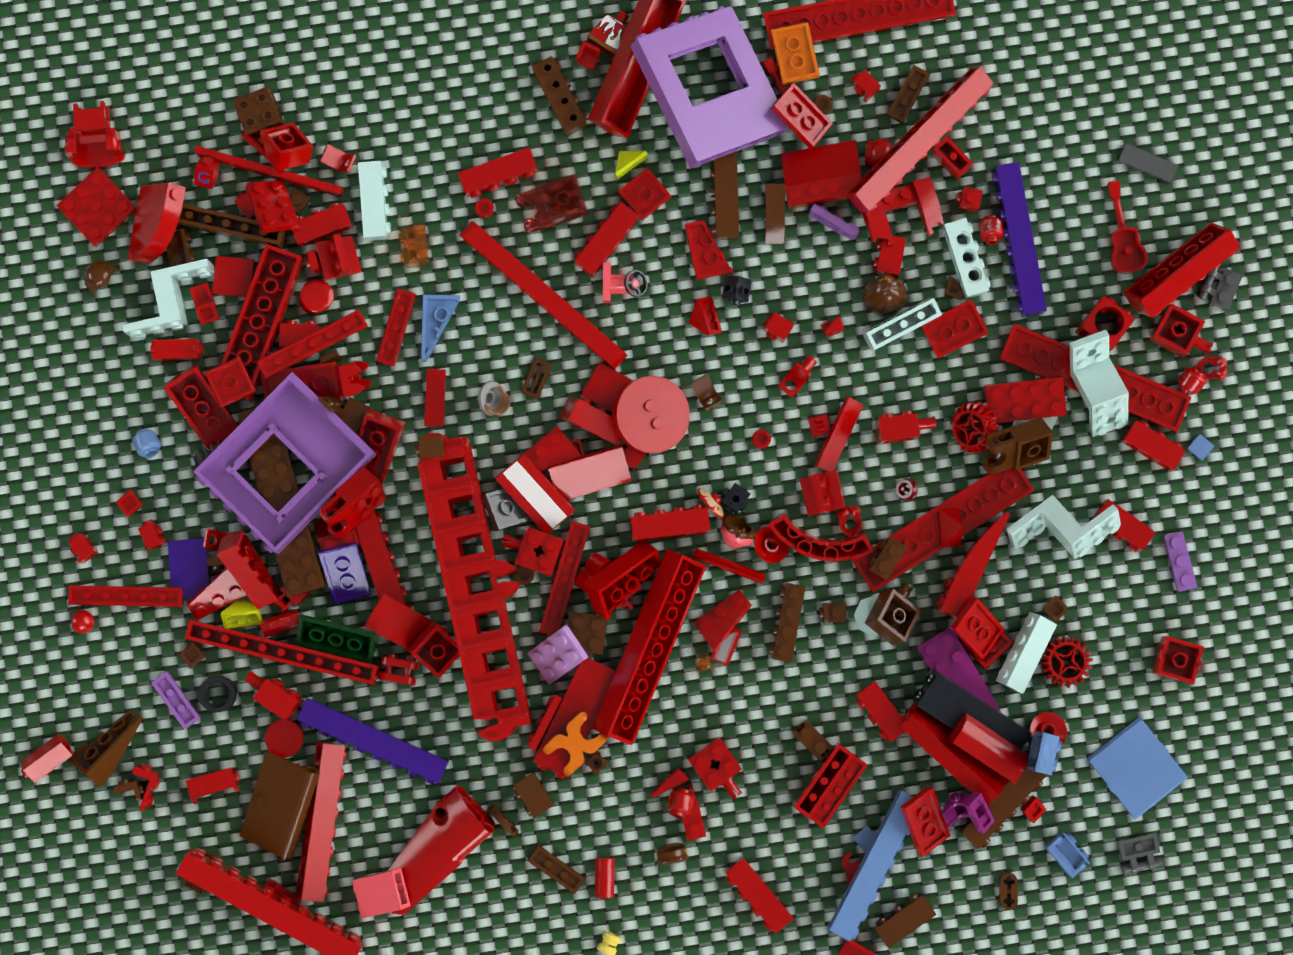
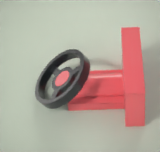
(621, 283)

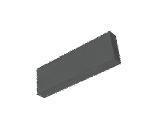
(1148, 163)

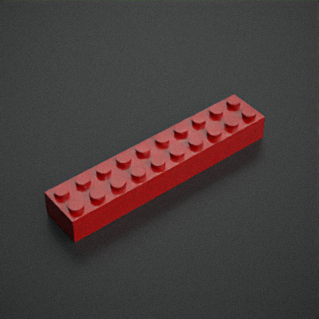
(649, 647)
(267, 905)

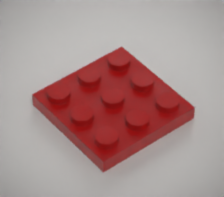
(96, 207)

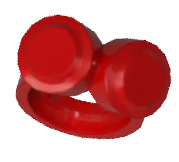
(1215, 361)
(842, 515)

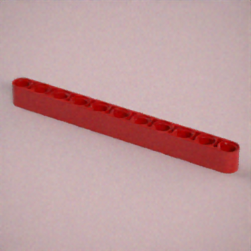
(543, 295)

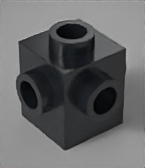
(736, 289)
(741, 496)

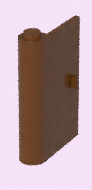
(279, 805)

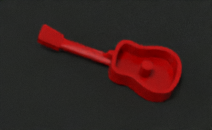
(1127, 251)

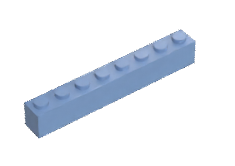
(871, 871)

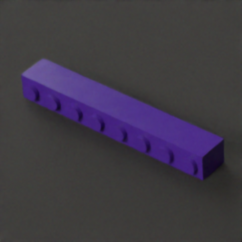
(1019, 239)
(372, 740)

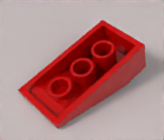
(199, 406)
(383, 437)

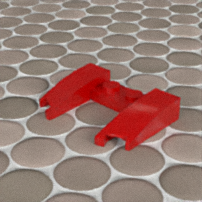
(920, 193)

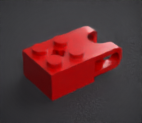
(353, 502)

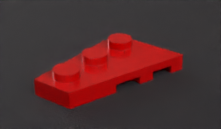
(704, 252)
(552, 450)

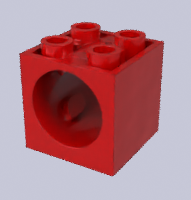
(1106, 305)

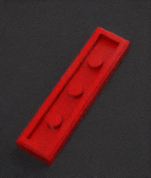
(396, 327)
(838, 434)

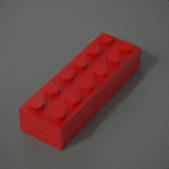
(1181, 270)

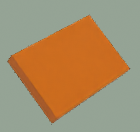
(795, 53)

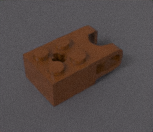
(1018, 446)

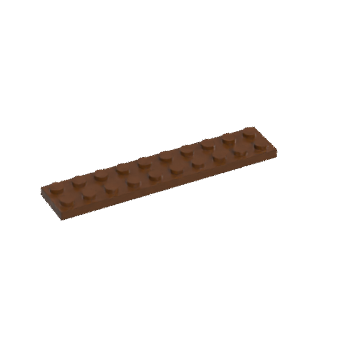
(278, 486)

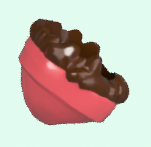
(737, 532)

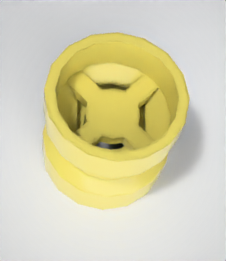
(609, 943)

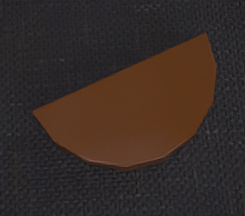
(503, 820)

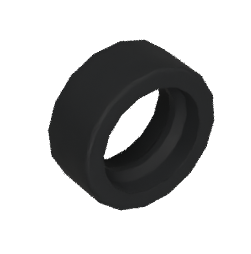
(203, 691)

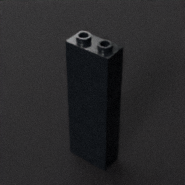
(950, 701)

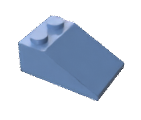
(1043, 753)

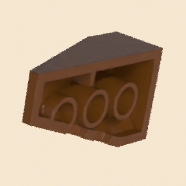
(103, 754)

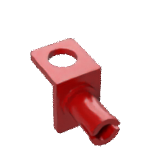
(799, 375)

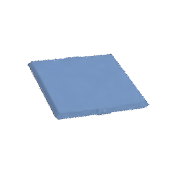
(1137, 768)

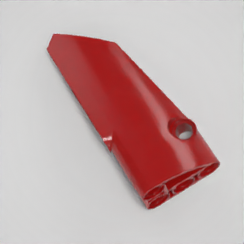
(442, 843)

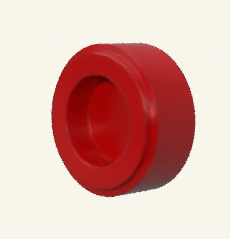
(484, 208)

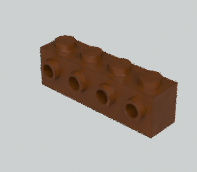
(559, 96)
(788, 622)

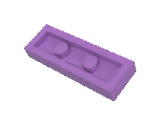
(1180, 561)
(176, 700)

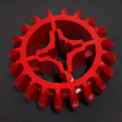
(966, 432)
(1061, 669)

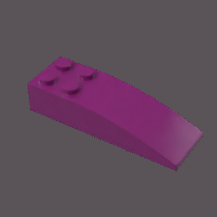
(949, 658)

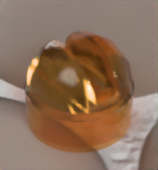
(704, 664)

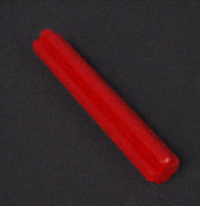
(729, 566)

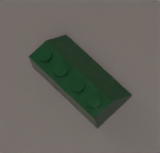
(336, 638)

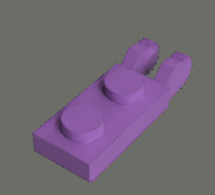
(834, 222)

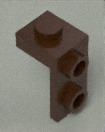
(331, 404)

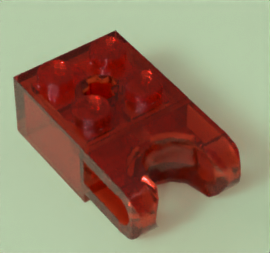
(549, 205)

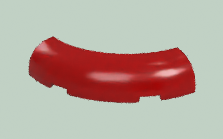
(819, 548)

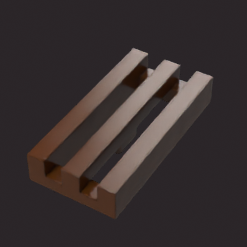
(531, 393)

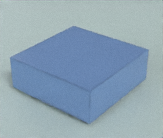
(1200, 447)
(864, 838)

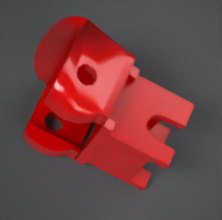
(95, 140)

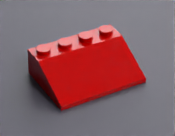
(820, 173)

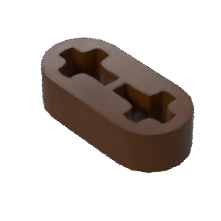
(1003, 891)

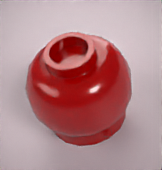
(876, 151)

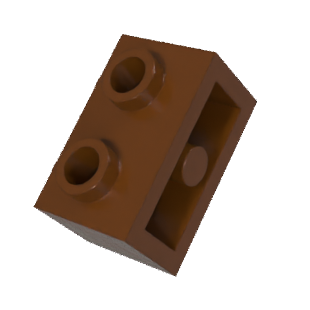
(887, 559)

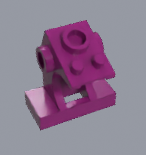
(964, 806)

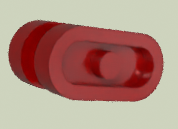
(391, 660)

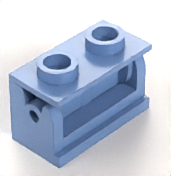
(1067, 854)

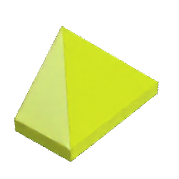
(629, 160)
(241, 614)

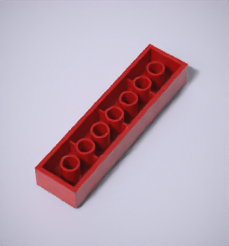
(264, 310)

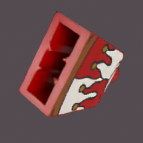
(609, 33)

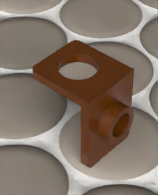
(706, 392)

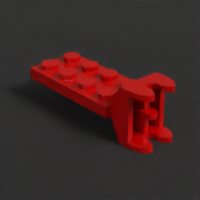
(324, 379)

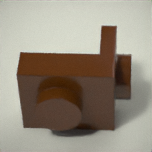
(126, 785)

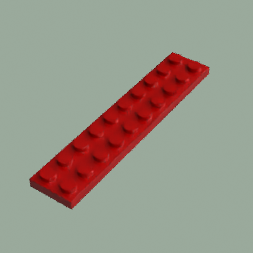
(852, 17)
(1052, 359)
(975, 506)

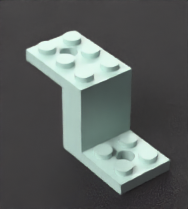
(169, 299)
(1099, 383)
(1064, 527)

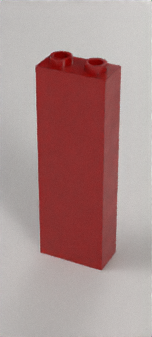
(583, 694)
(933, 738)

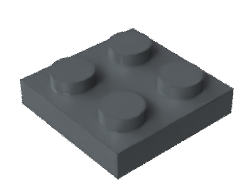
(504, 510)

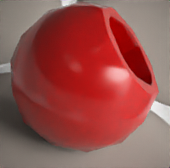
(82, 621)

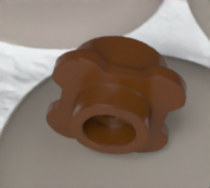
(601, 762)

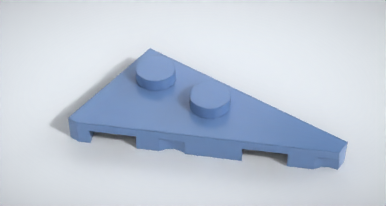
(436, 314)

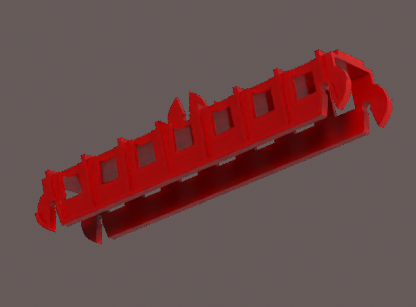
(463, 604)

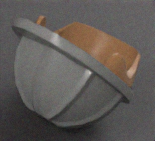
(493, 399)

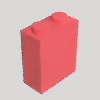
(381, 893)

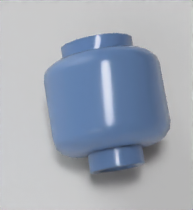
(146, 443)

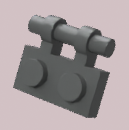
(1225, 289)
(1139, 846)

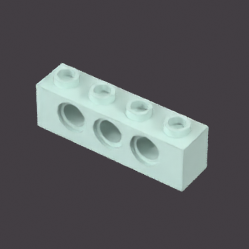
(962, 268)

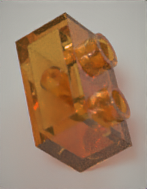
(415, 246)

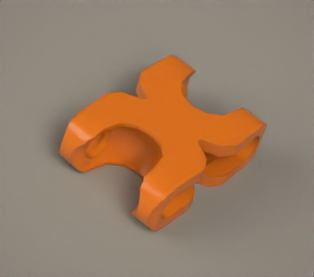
(575, 743)

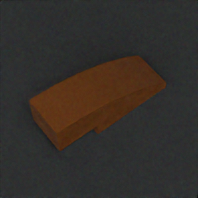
(774, 213)

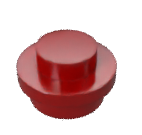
(761, 439)

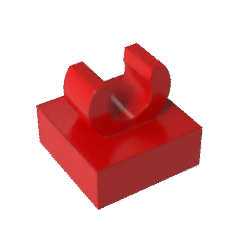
(819, 425)

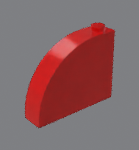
(155, 221)

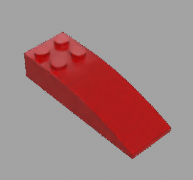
(965, 579)

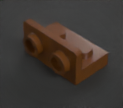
(179, 248)

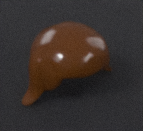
(98, 275)

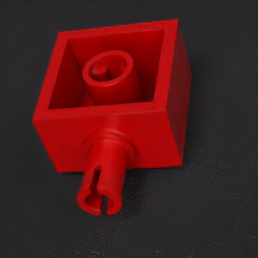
(1188, 328)
(901, 427)
(533, 541)
(275, 696)
(717, 777)

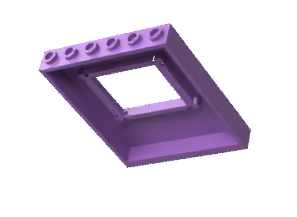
(721, 123)
(312, 435)

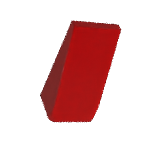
(672, 781)

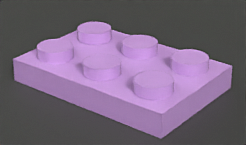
(557, 654)

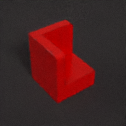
(588, 56)

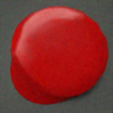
(316, 296)

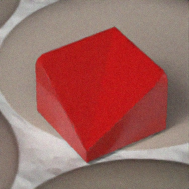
(832, 327)

